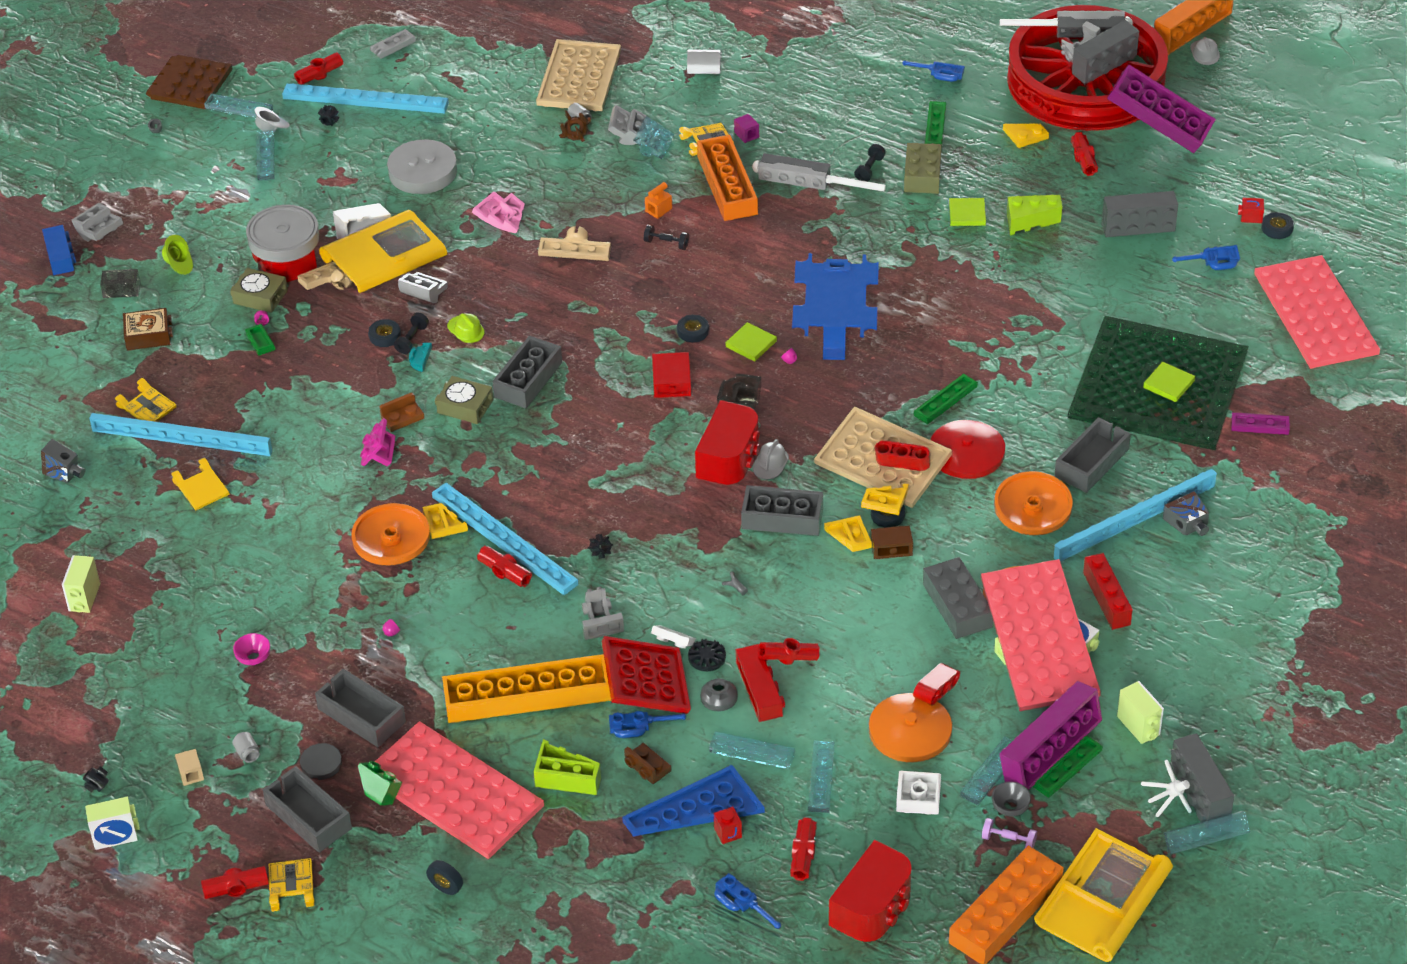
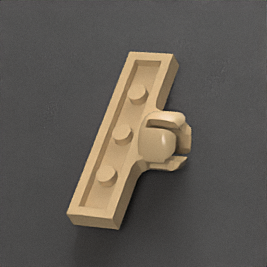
(575, 246)
(328, 273)

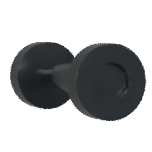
(875, 152)
(649, 234)
(403, 344)

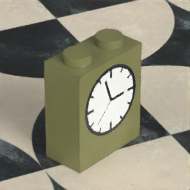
(259, 290)
(464, 399)

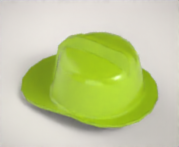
(177, 254)
(466, 328)

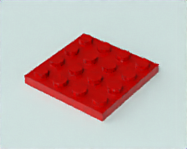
(645, 675)

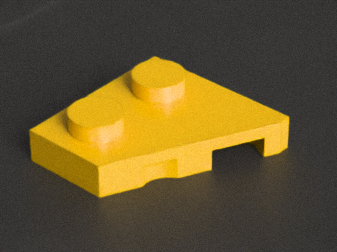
(1025, 133)
(885, 499)
(442, 521)
(850, 533)

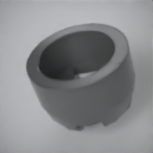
(151, 124)

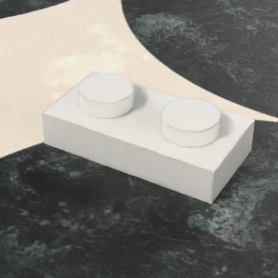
(664, 634)

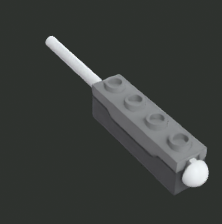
(1070, 22)
(803, 173)

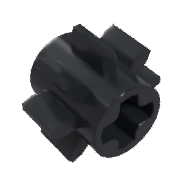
(328, 115)
(595, 546)
(95, 779)

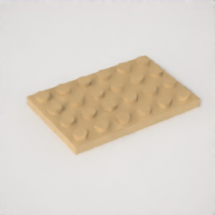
(579, 74)
(852, 455)

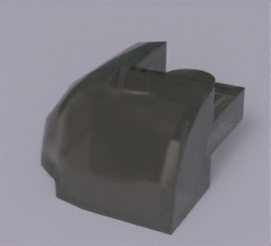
(741, 390)

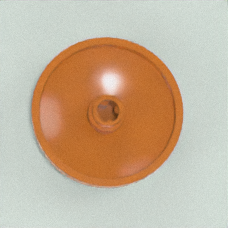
(1033, 503)
(390, 534)
(909, 728)

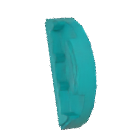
(419, 356)

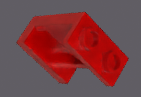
(671, 374)

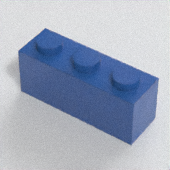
(59, 250)

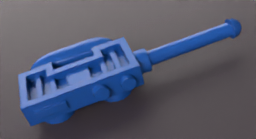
(940, 70)
(1216, 254)
(636, 720)
(742, 897)

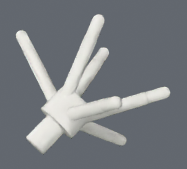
(1174, 789)

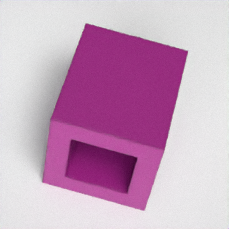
(746, 128)

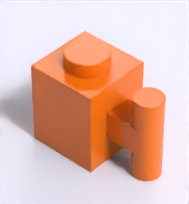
(658, 201)

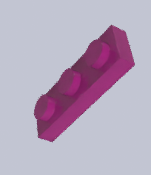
(1260, 423)

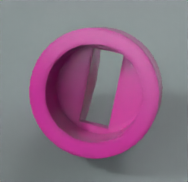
(264, 319)
(790, 356)
(390, 628)

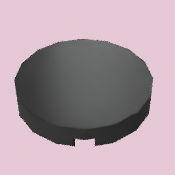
(320, 761)

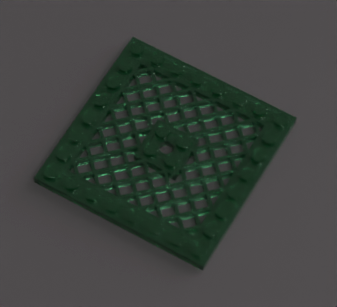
(1114, 330)

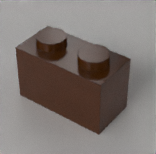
(891, 542)

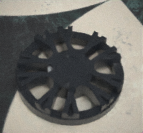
(706, 655)

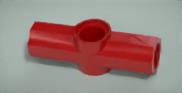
(318, 68)
(1084, 154)
(504, 566)
(788, 651)
(803, 849)
(234, 882)

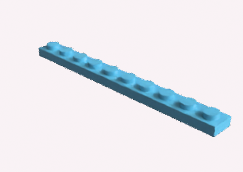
(365, 98)
(181, 434)
(1132, 516)
(505, 539)

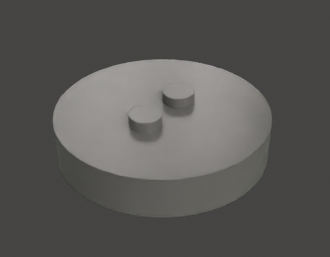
(422, 166)
(282, 233)

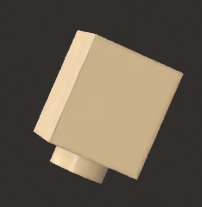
(189, 767)

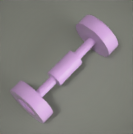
(988, 829)

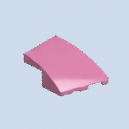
(501, 212)

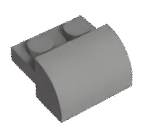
(704, 61)
(625, 124)
(96, 222)
(422, 286)

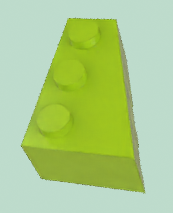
(1033, 211)
(566, 771)

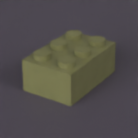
(922, 168)

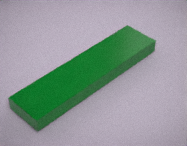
(935, 123)
(945, 399)
(1068, 766)

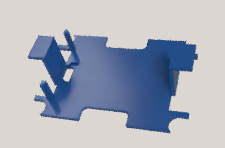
(835, 300)

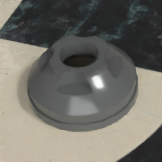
(718, 700)
(1014, 793)

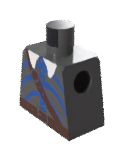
(60, 462)
(1187, 514)

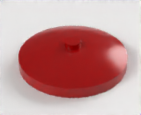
(974, 447)

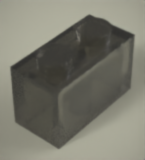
(120, 283)

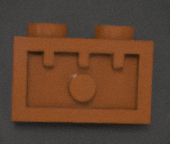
(401, 412)

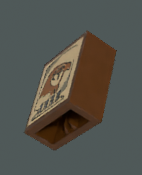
(147, 329)

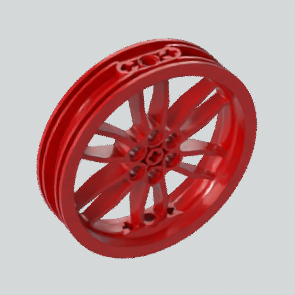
(1059, 105)

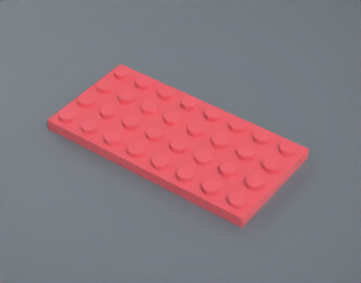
(1316, 311)
(1038, 632)
(458, 790)

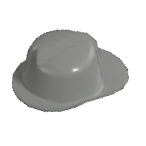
(1205, 51)
(268, 120)
(770, 460)

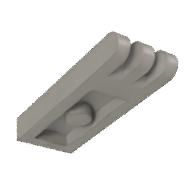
(393, 43)

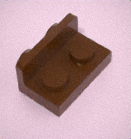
(647, 763)

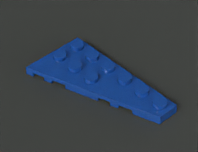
(696, 804)

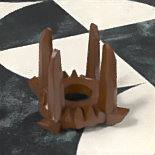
(580, 133)

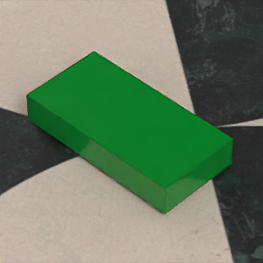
(260, 339)

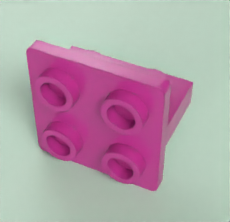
(378, 445)

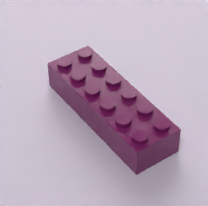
(1161, 109)
(1051, 735)

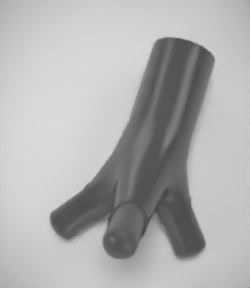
(736, 584)

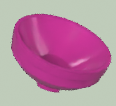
(251, 644)

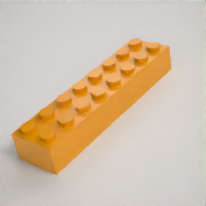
(526, 688)

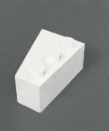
(357, 218)

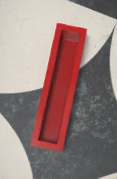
(1107, 591)
(759, 683)

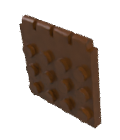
(188, 81)

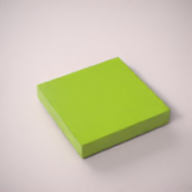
(967, 212)
(751, 341)
(1169, 381)

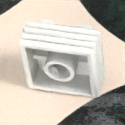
(918, 792)

